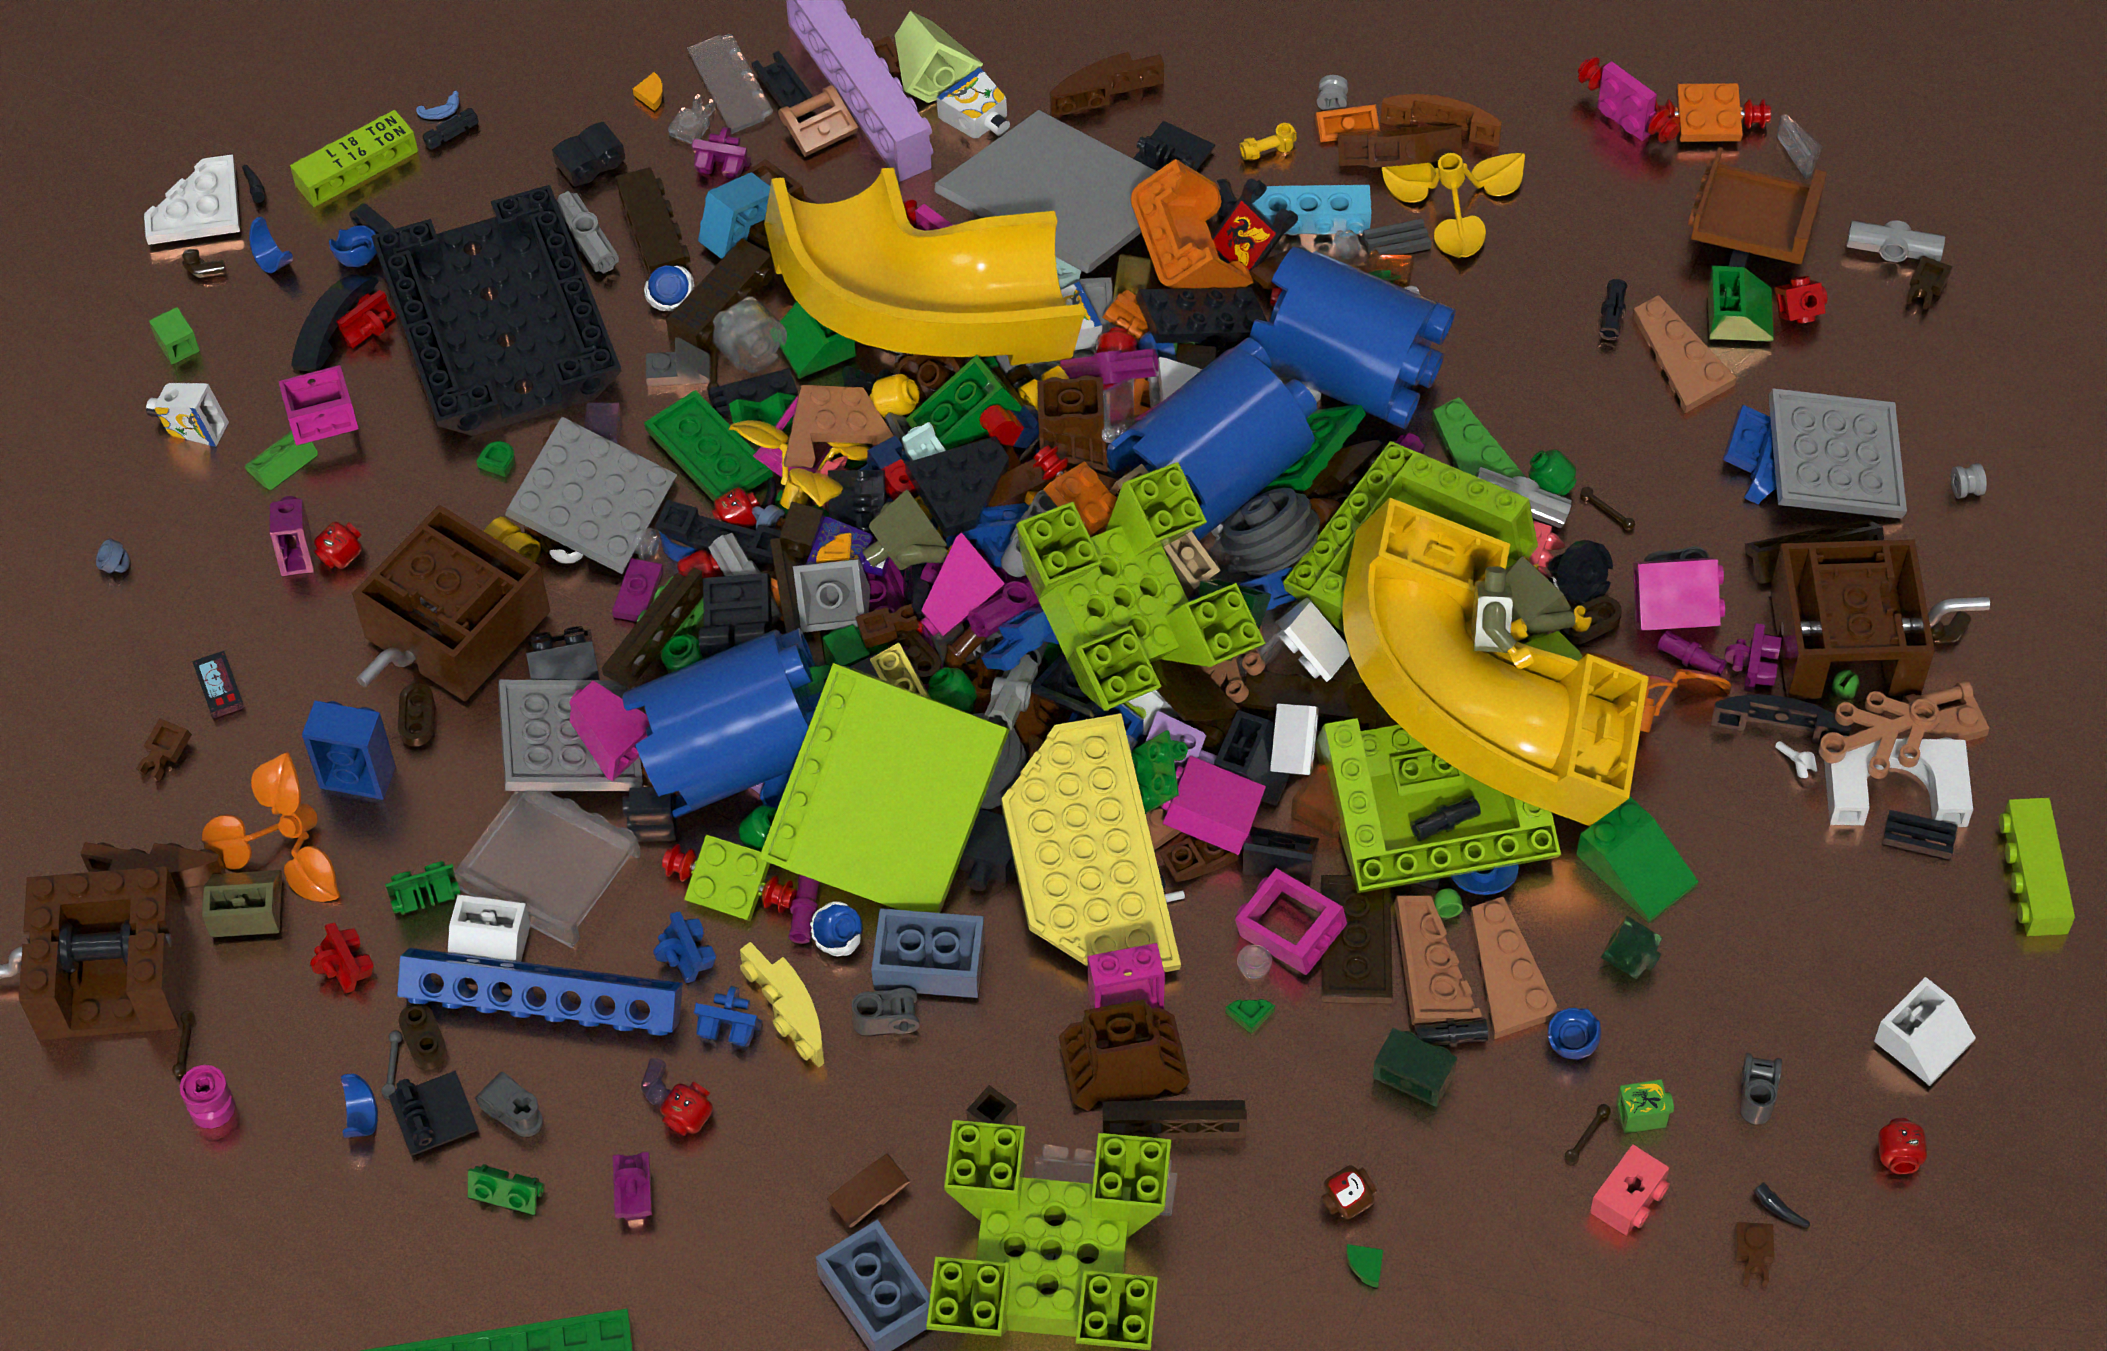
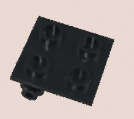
(1170, 144)
(860, 499)
(432, 1112)

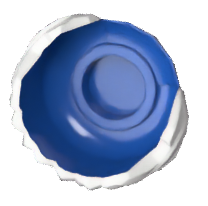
(668, 287)
(837, 929)

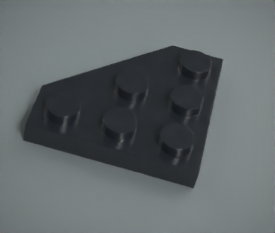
(959, 483)

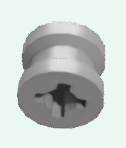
(1332, 93)
(1968, 480)

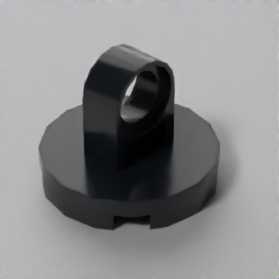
(1582, 571)

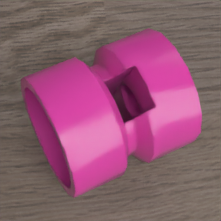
(207, 1096)

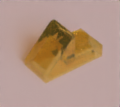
(1132, 274)

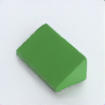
(280, 461)

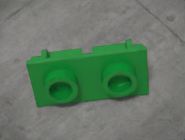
(495, 1187)

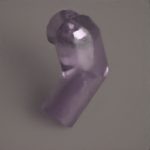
(652, 1085)

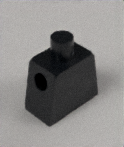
(987, 851)

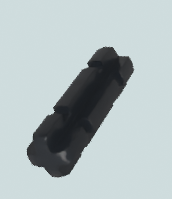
(450, 128)

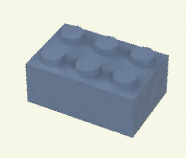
(928, 952)
(875, 1288)

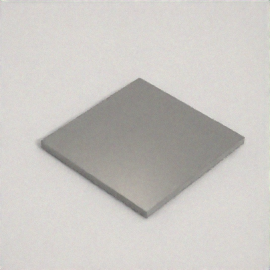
(1060, 170)

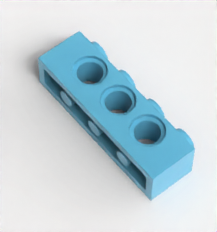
(1320, 207)

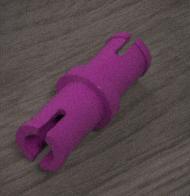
(1691, 654)
(803, 909)

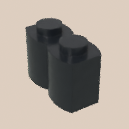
(588, 154)
(650, 815)

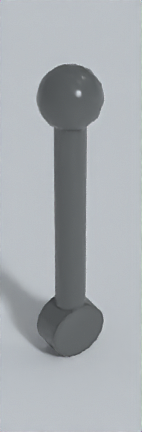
(388, 1089)

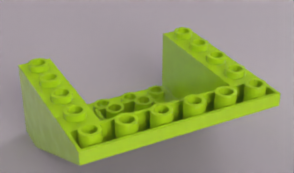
(1424, 485)
(1390, 779)
(884, 792)

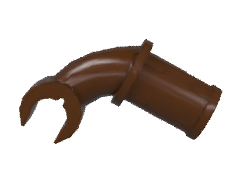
(962, 648)

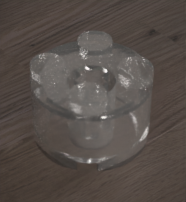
(749, 335)

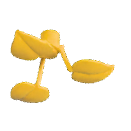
(1461, 235)
(801, 482)

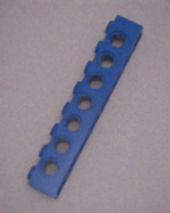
(660, 995)

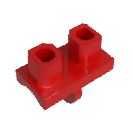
(366, 318)
(335, 957)

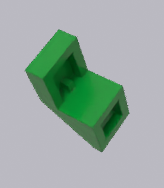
(767, 411)

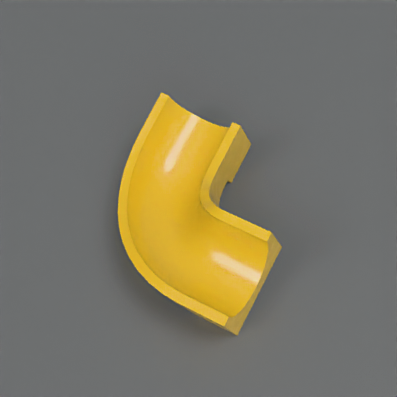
(923, 292)
(1540, 733)

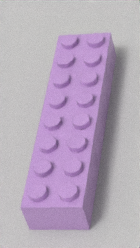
(863, 84)

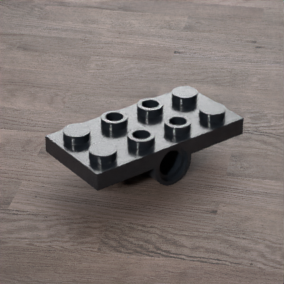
(1200, 314)
(734, 611)

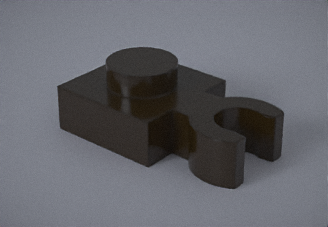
(1928, 280)

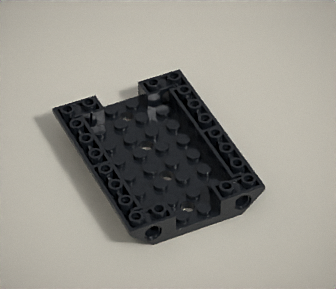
(539, 305)

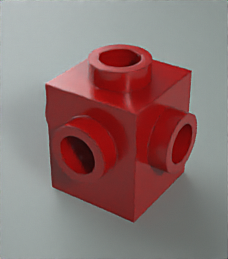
(1801, 299)

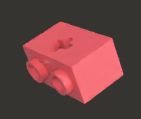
(1614, 1199)

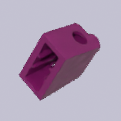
(288, 521)

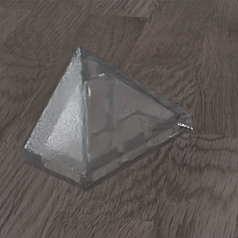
(1799, 145)

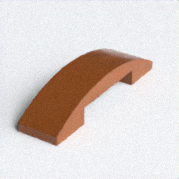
(1442, 111)

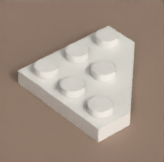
(197, 206)

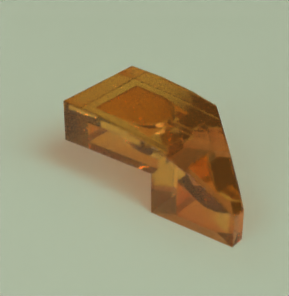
(1398, 265)

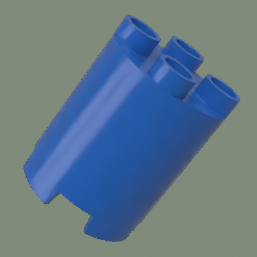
(1353, 335)
(1227, 430)
(727, 719)

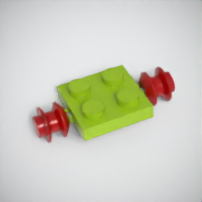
(728, 878)

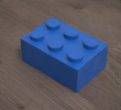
(349, 749)

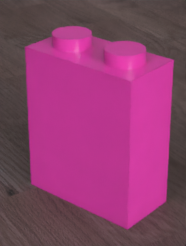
(1678, 593)
(1213, 804)

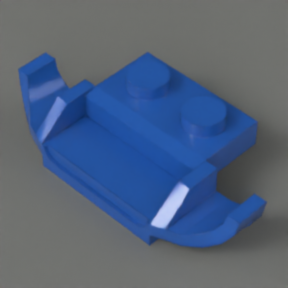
(1752, 450)
(994, 531)

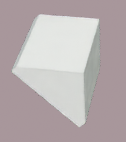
(1294, 739)

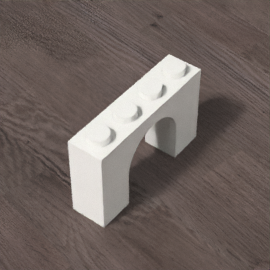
(1940, 767)

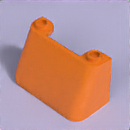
(1173, 219)

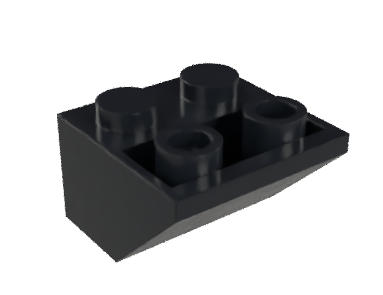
(562, 656)
(1249, 754)

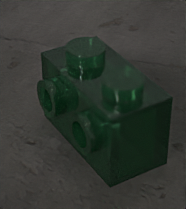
(1415, 1066)

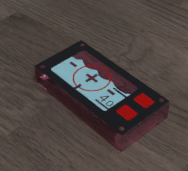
(218, 684)

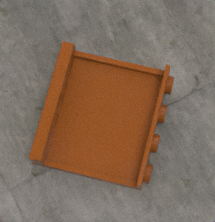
(1755, 211)

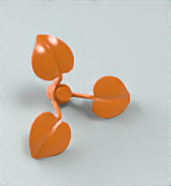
(1655, 681)
(277, 786)

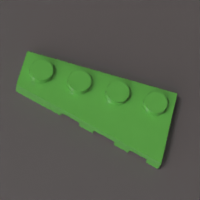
(1470, 441)

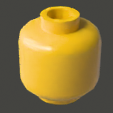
(895, 395)

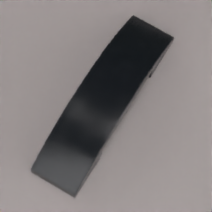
(312, 343)
(688, 527)
(1777, 711)

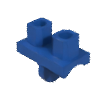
(679, 947)
(742, 1023)

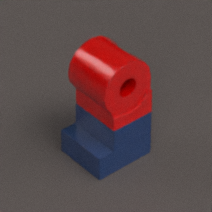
(1011, 426)
(888, 457)

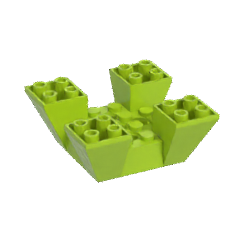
(1119, 597)
(1003, 1291)

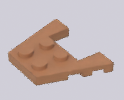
(832, 416)

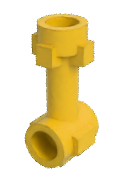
(1282, 140)

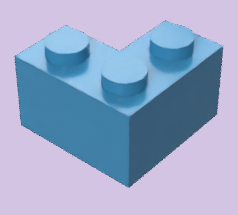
(731, 212)

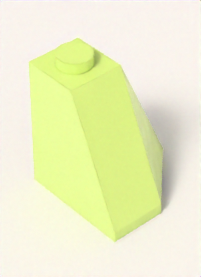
(930, 58)

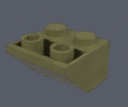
(242, 903)

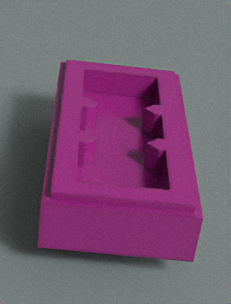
(637, 589)

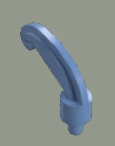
(440, 111)

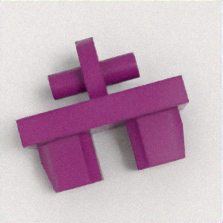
(721, 149)
(1761, 646)
(632, 1186)

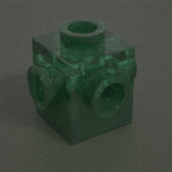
(1632, 948)

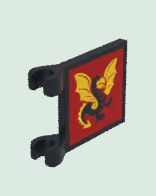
(1247, 233)

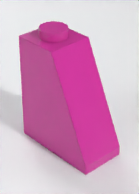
(959, 588)
(607, 728)

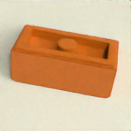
(1345, 121)

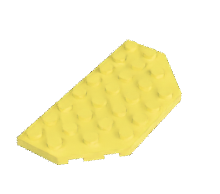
(1087, 845)

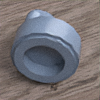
(768, 516)
(110, 555)

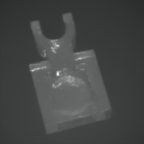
(692, 123)

